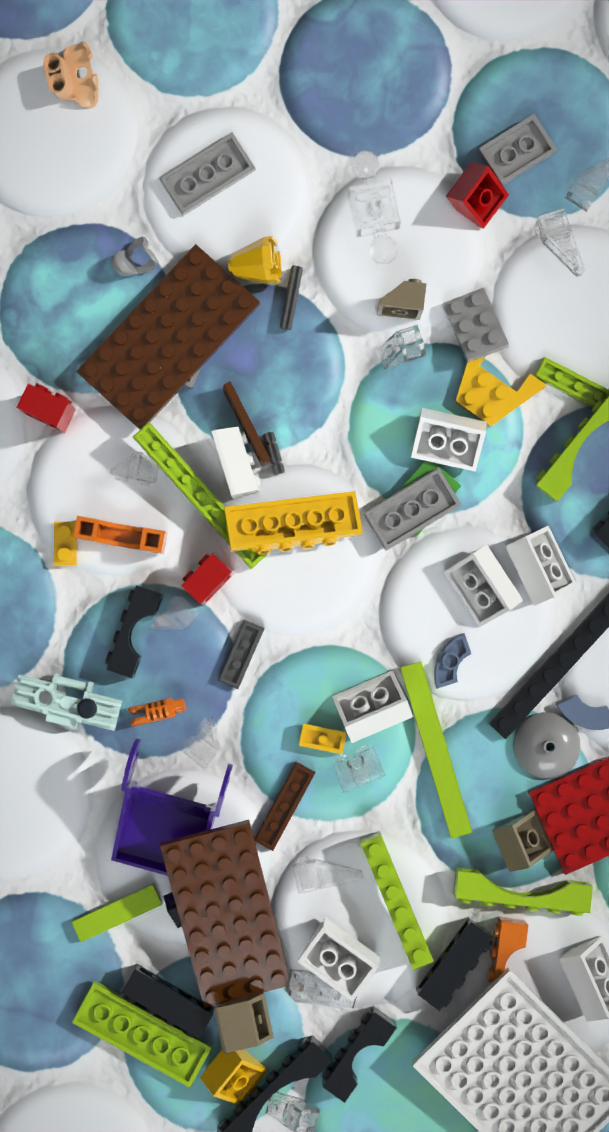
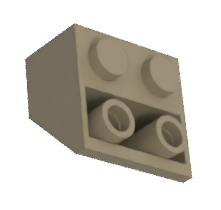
(243, 1022)

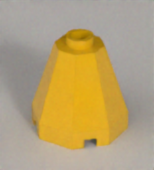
(257, 262)

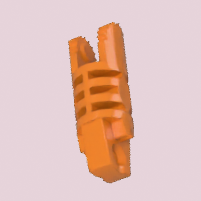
(157, 711)

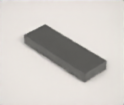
(241, 654)

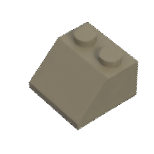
(404, 301)
(522, 841)

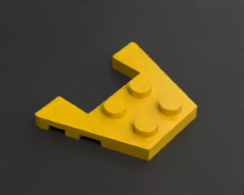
(490, 397)

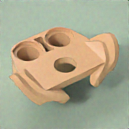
(81, 90)

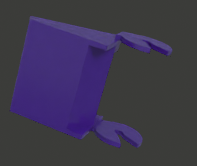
(157, 817)

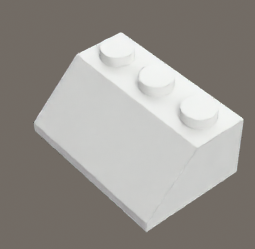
(448, 439)
(236, 462)
(541, 565)
(483, 586)
(372, 706)
(339, 959)
(589, 977)

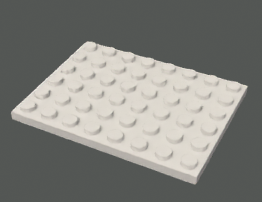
(517, 1066)

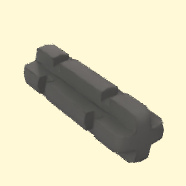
(273, 453)

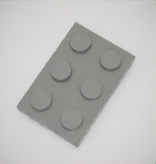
(517, 150)
(475, 325)

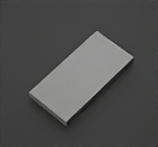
(207, 174)
(412, 509)

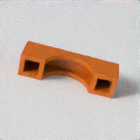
(120, 535)
(510, 937)

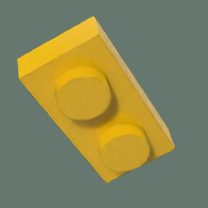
(64, 544)
(322, 738)

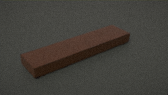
(246, 424)
(284, 806)

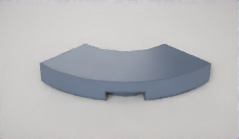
(449, 659)
(583, 715)

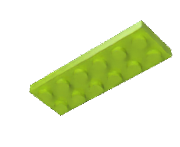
(141, 1034)

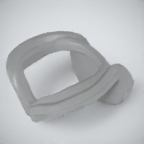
(123, 263)

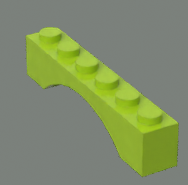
(559, 475)
(567, 896)
(396, 900)

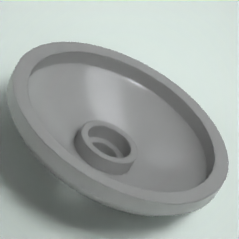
(531, 744)

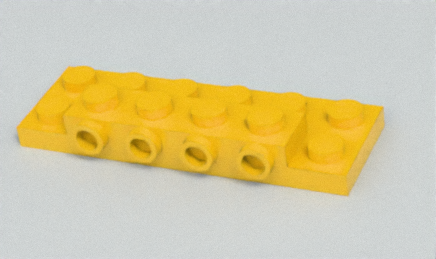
(293, 522)

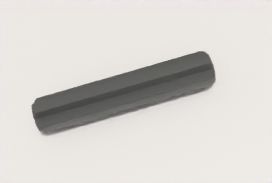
(291, 297)

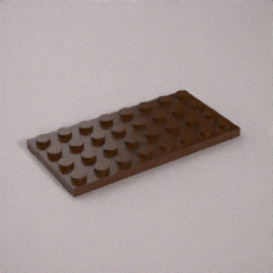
(168, 337)
(225, 913)

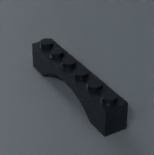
(305, 1063)

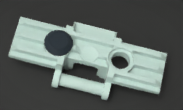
(64, 709)

